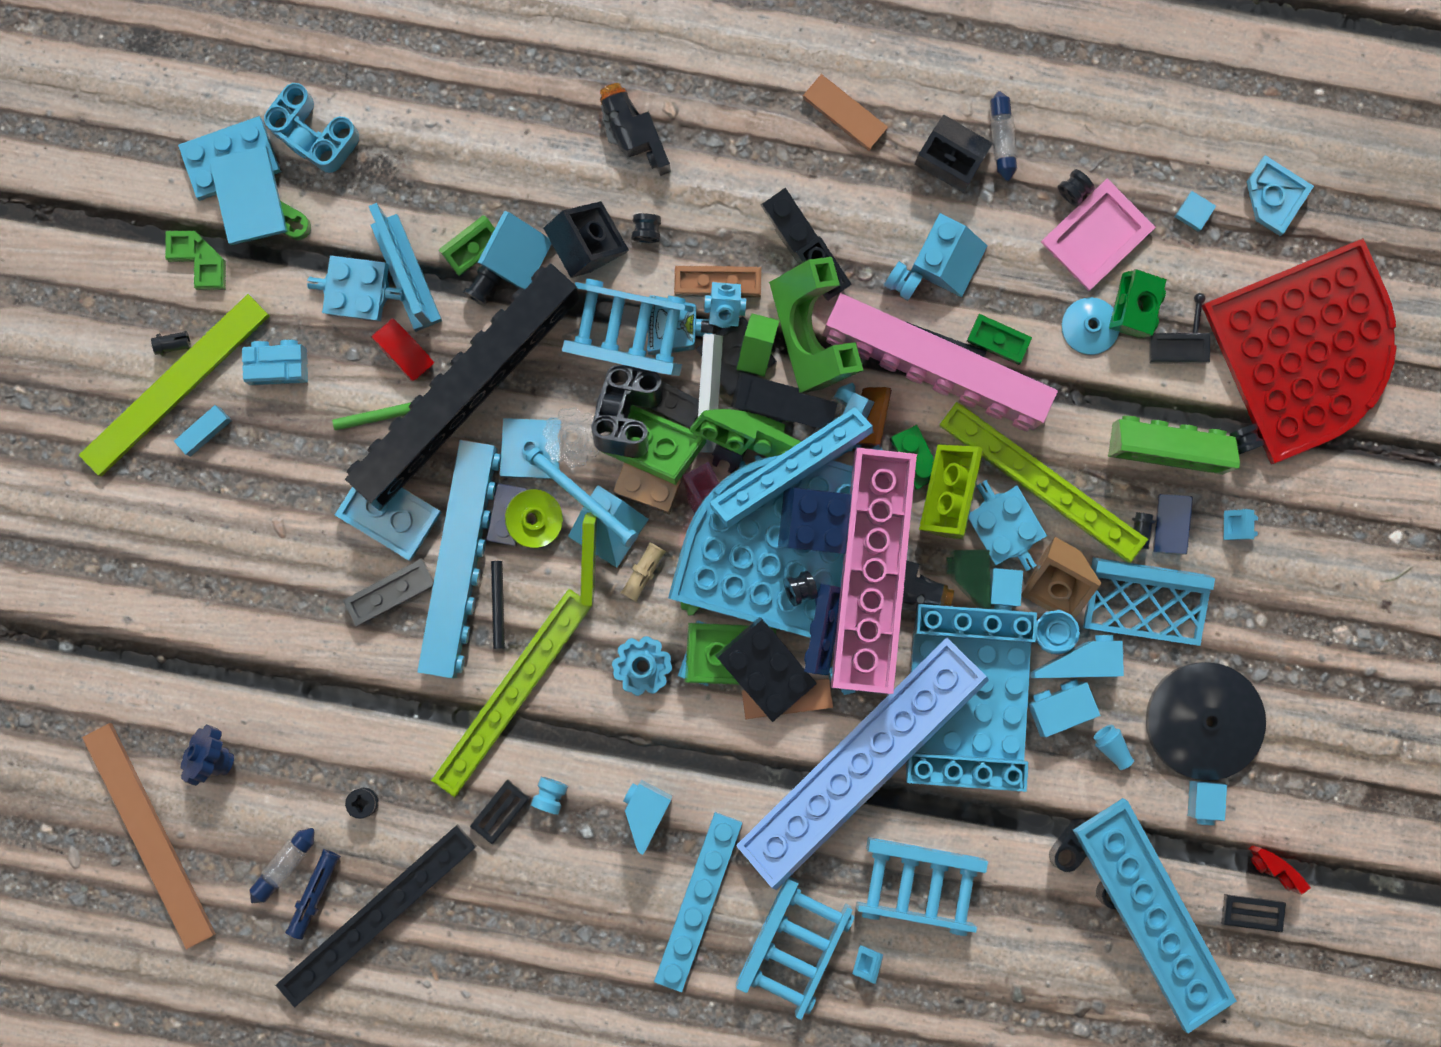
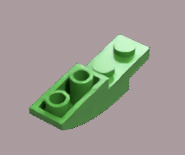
(743, 430)

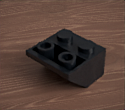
(953, 153)

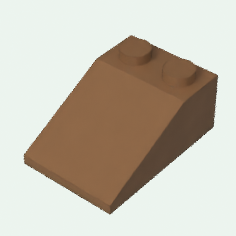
(646, 489)

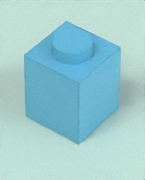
(1005, 588)
(1207, 802)

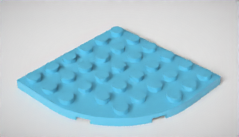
(743, 568)

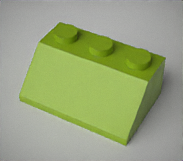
(951, 490)

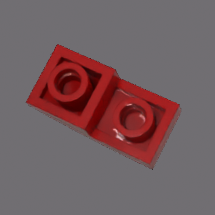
(402, 349)
(1273, 865)

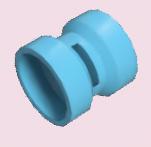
(903, 280)
(549, 794)

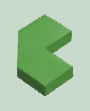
(208, 264)

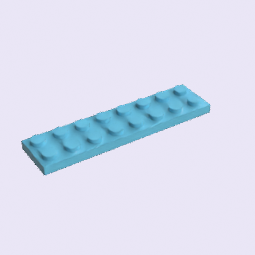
(1154, 915)

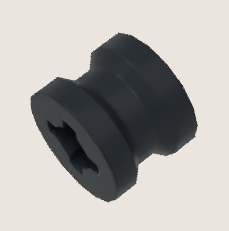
(1076, 187)
(646, 228)
(1247, 438)
(800, 588)
(368, 802)

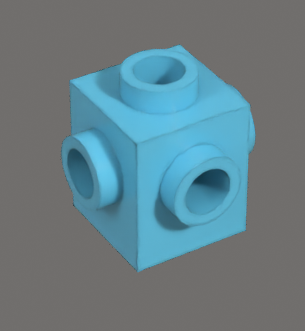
(725, 304)

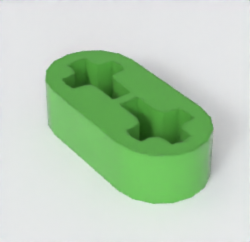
(295, 215)

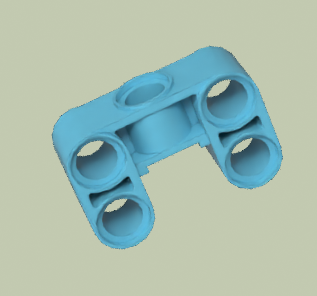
(302, 138)

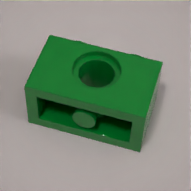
(1126, 314)

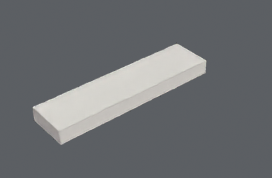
(710, 378)

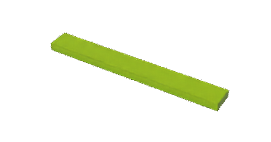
(174, 385)
(1044, 483)
(511, 693)

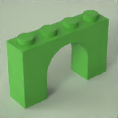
(794, 300)

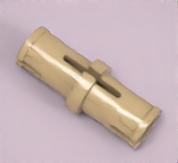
(643, 572)

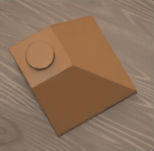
(1061, 579)

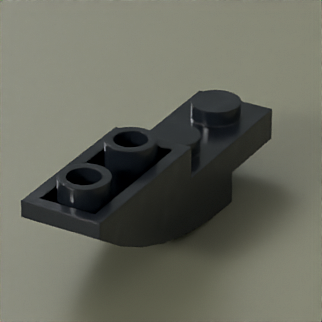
(799, 235)

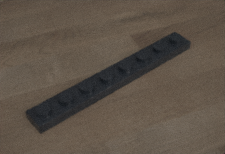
(376, 915)

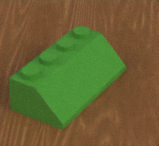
(1173, 446)

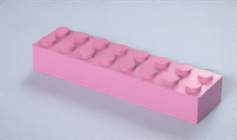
(939, 363)
(874, 571)

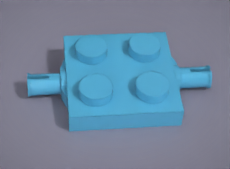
(355, 288)
(1006, 525)

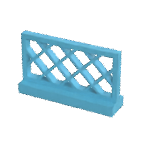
(404, 269)
(1158, 578)

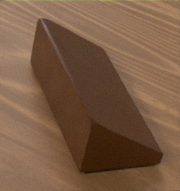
(877, 415)

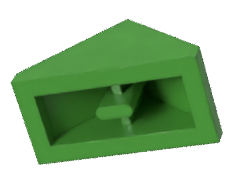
(757, 344)

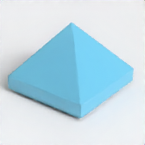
(868, 964)

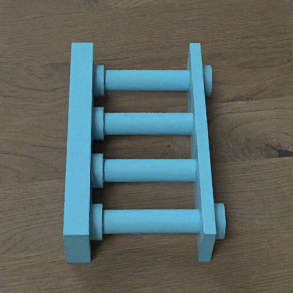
(636, 355)
(940, 863)
(765, 949)

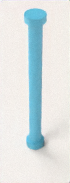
(536, 457)

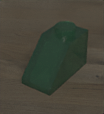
(971, 574)

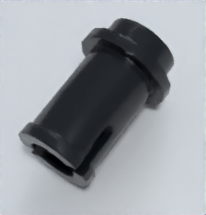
(170, 343)
(1143, 525)

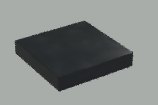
(731, 348)

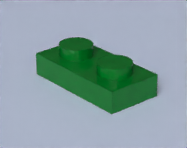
(999, 339)
(913, 442)

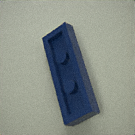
(823, 631)

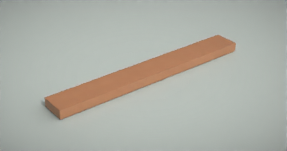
(148, 835)

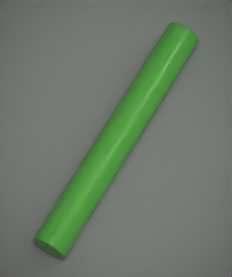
(371, 416)

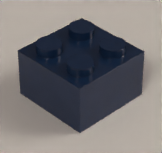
(814, 520)

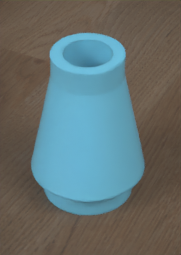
(1112, 744)

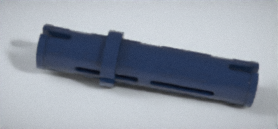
(297, 926)

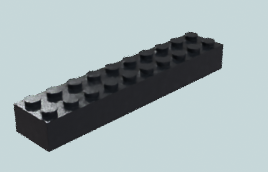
(463, 386)

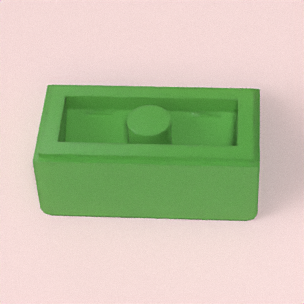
(468, 245)

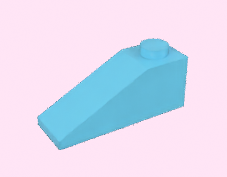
(1089, 659)

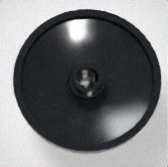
(1179, 716)

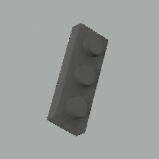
(389, 592)

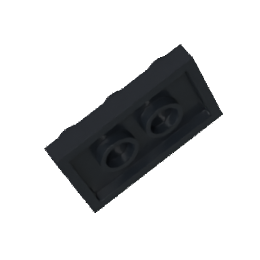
(766, 669)

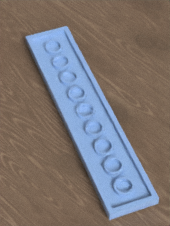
(861, 763)

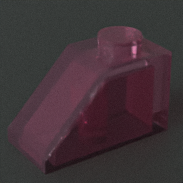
(699, 484)

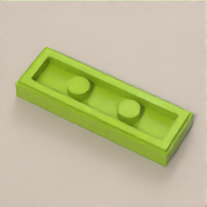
(588, 561)

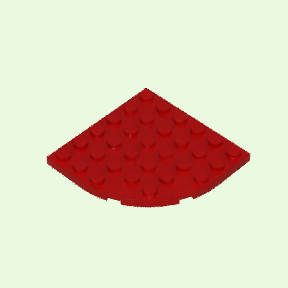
(1308, 347)

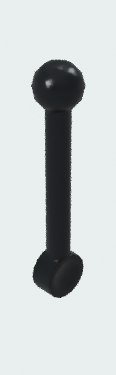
(1199, 298)

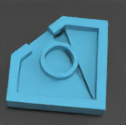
(1276, 194)

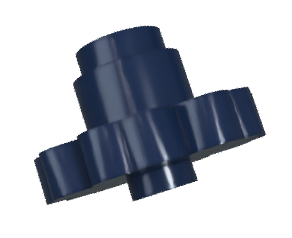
(205, 756)

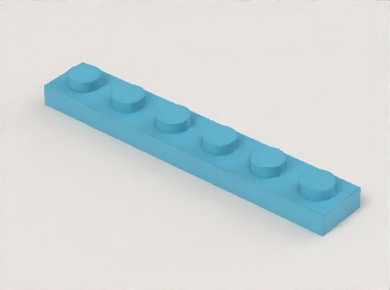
(791, 467)
(698, 902)

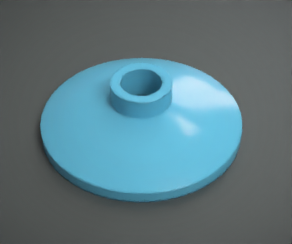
(1080, 335)

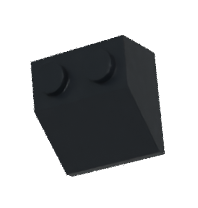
(585, 238)

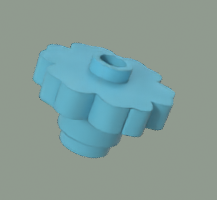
(626, 665)

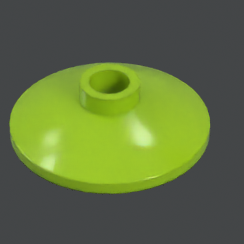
(547, 514)

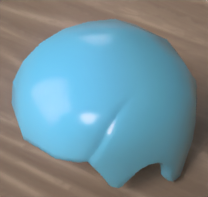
(1057, 632)

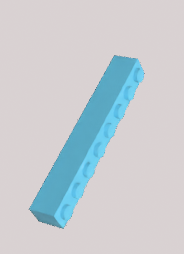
(458, 559)

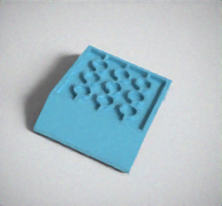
(988, 735)

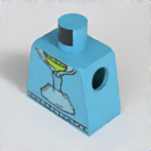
(686, 330)

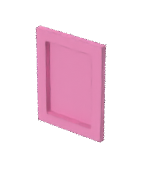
(1098, 234)

